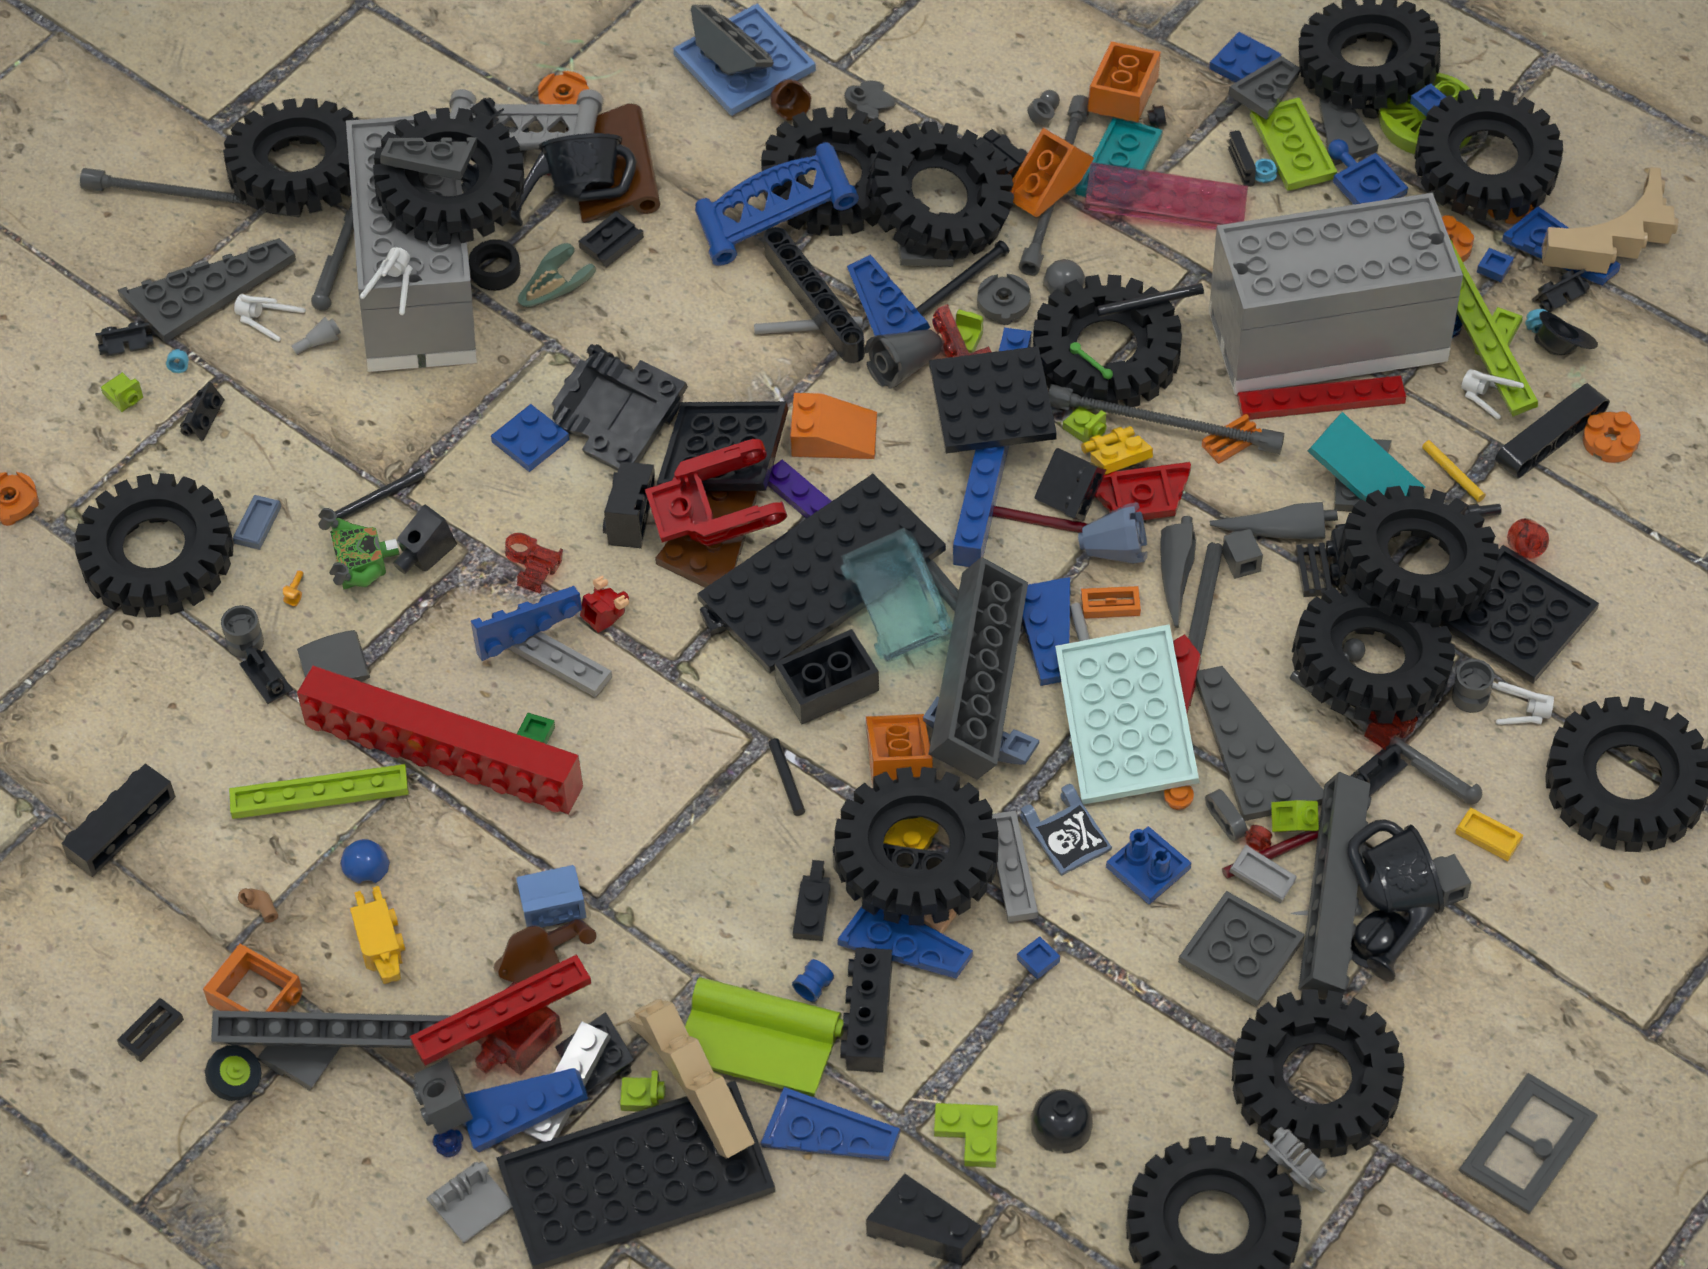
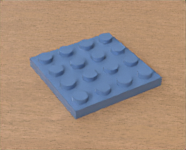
(743, 90)

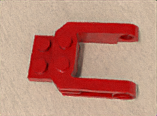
(683, 507)

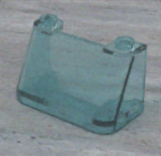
(898, 595)

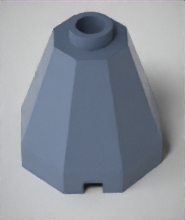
(1116, 536)

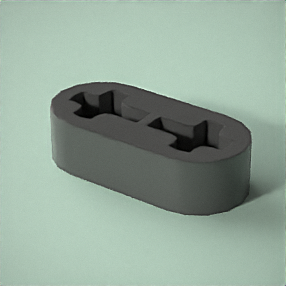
(1226, 815)

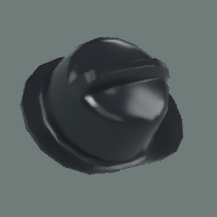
(1561, 337)
(1376, 935)

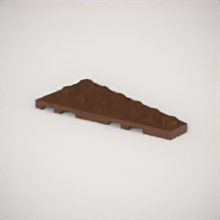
(708, 563)

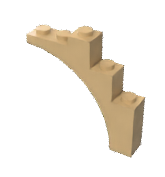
(1624, 236)
(685, 1058)

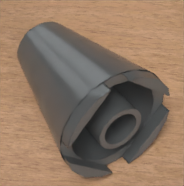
(900, 355)

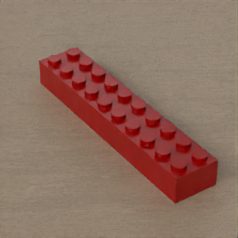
(441, 740)

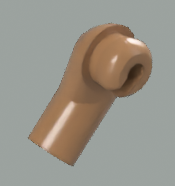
(259, 901)

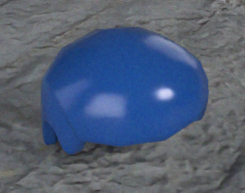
(364, 861)

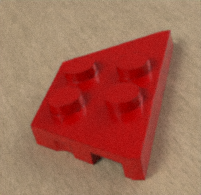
(1153, 488)

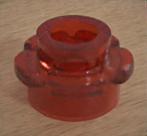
(1258, 838)

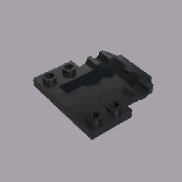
(616, 407)

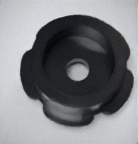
(1157, 116)

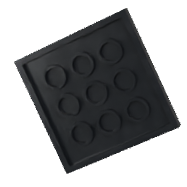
(992, 399)
(716, 425)
(1524, 616)

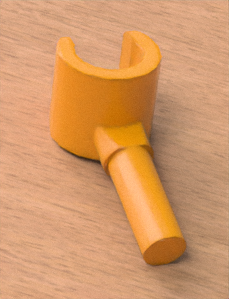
(291, 594)

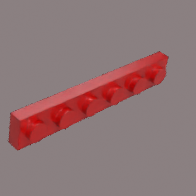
(1322, 397)
(500, 1010)

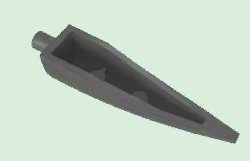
(1289, 522)
(1177, 559)

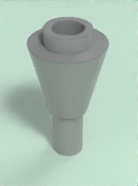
(322, 333)

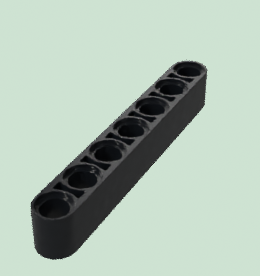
(814, 295)

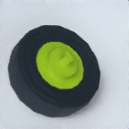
(233, 1072)

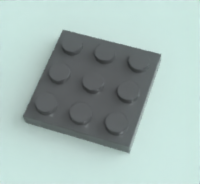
(1241, 948)

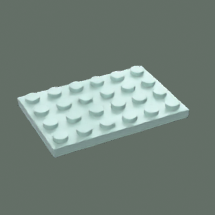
(1126, 714)

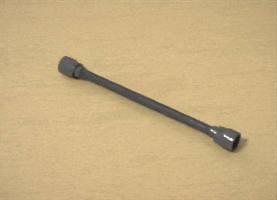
(97, 180)
(1032, 256)
(1267, 440)

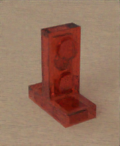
(954, 343)

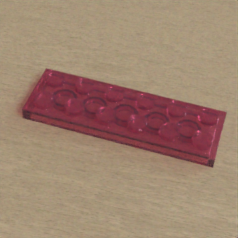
(1164, 196)

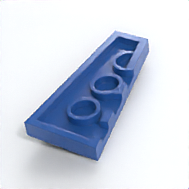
(1530, 234)
(883, 300)
(1047, 625)
(516, 626)
(910, 944)
(520, 1105)
(824, 1128)

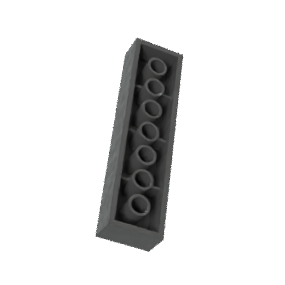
(978, 669)

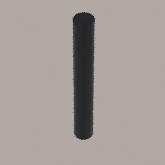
(786, 777)

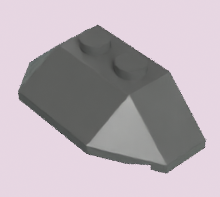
(727, 42)

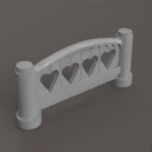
(578, 117)

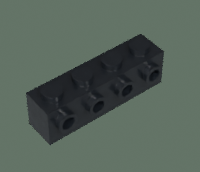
(118, 819)
(868, 1010)

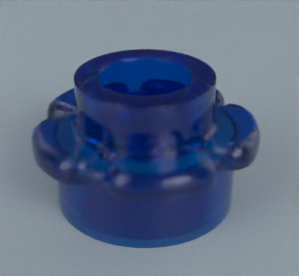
(448, 1149)

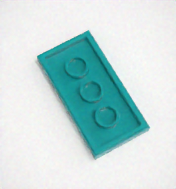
(1124, 145)
(1359, 460)

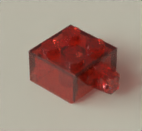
(520, 1041)

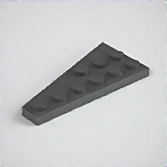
(201, 289)
(1252, 752)

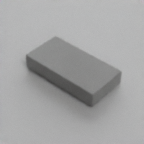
(1263, 874)

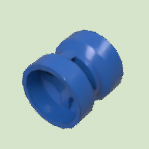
(811, 982)

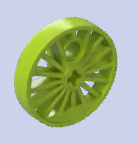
(1404, 119)

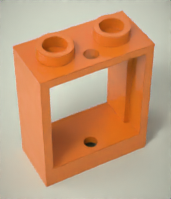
(235, 969)

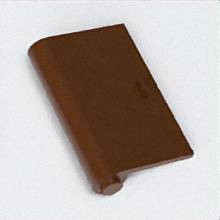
(643, 192)

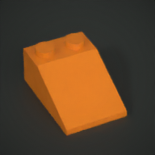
(1048, 172)
(831, 428)
(897, 743)

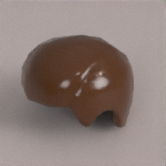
(790, 99)

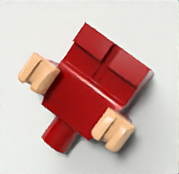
(603, 606)

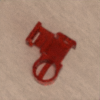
(535, 558)
(1385, 732)

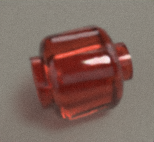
(1528, 538)

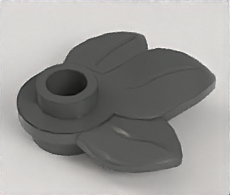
(868, 98)

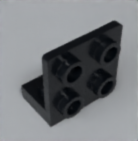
(1070, 484)

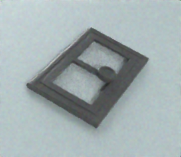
(1528, 1143)

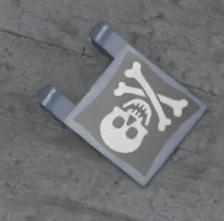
(1068, 836)

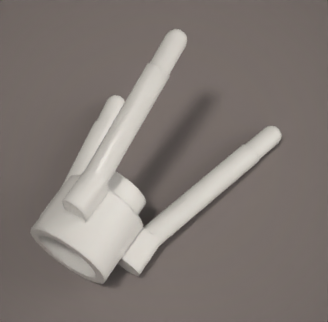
(394, 265)
(251, 307)
(1478, 383)
(1538, 704)

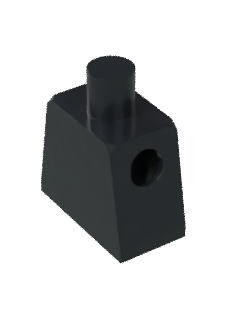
(424, 541)

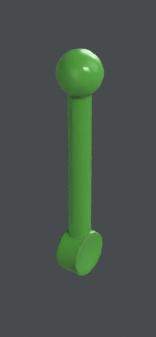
(1075, 348)

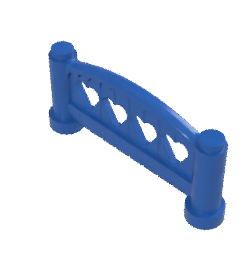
(828, 185)

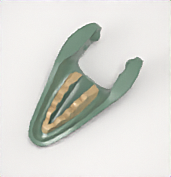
(548, 283)

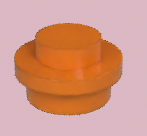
(1179, 797)

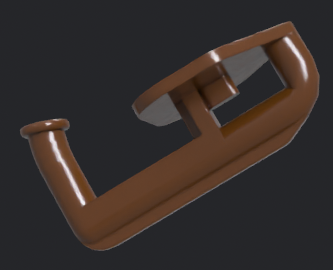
(534, 951)

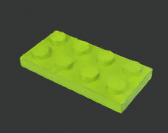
(1294, 145)

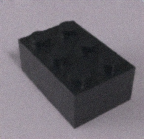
(826, 676)

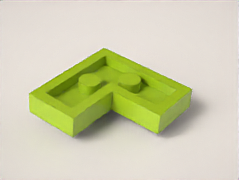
(974, 1124)

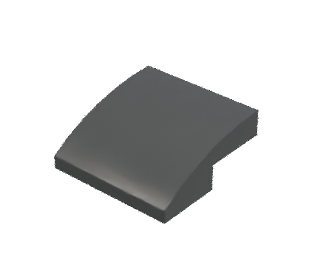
(336, 653)
(298, 1062)

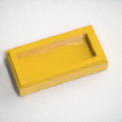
(1489, 834)

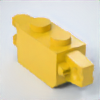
(377, 936)

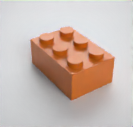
(1124, 81)

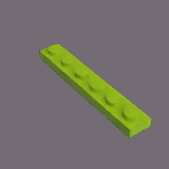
(318, 791)

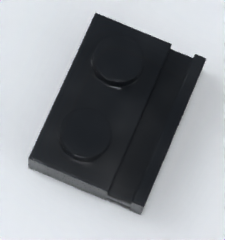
(611, 239)

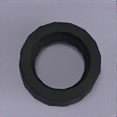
(494, 249)

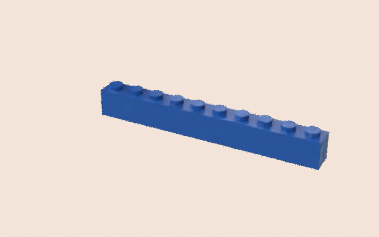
(983, 483)

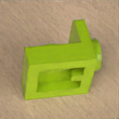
(970, 328)
(122, 391)
(1085, 424)
(1294, 816)
(641, 1093)

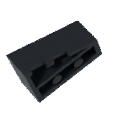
(628, 505)
(925, 1222)

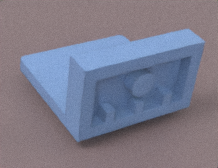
(551, 897)

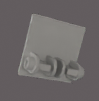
(1306, 1165)
(470, 1201)

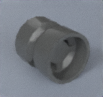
(241, 630)
(1473, 685)

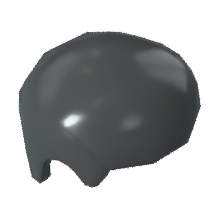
(1062, 272)

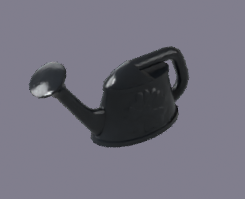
(580, 168)
(1397, 879)

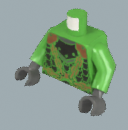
(356, 551)

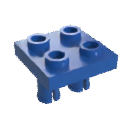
(1148, 864)

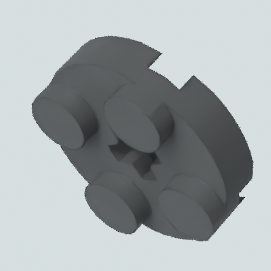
(1004, 310)

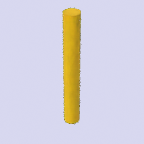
(1454, 471)

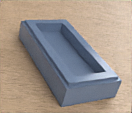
(257, 522)

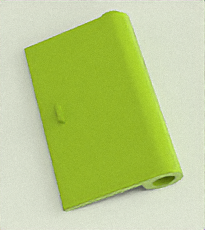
(763, 1035)

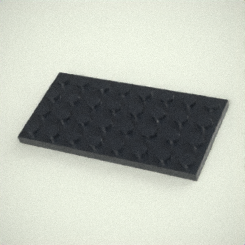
(796, 584)
(626, 1180)

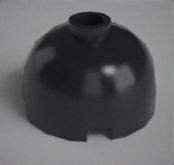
(1061, 1121)

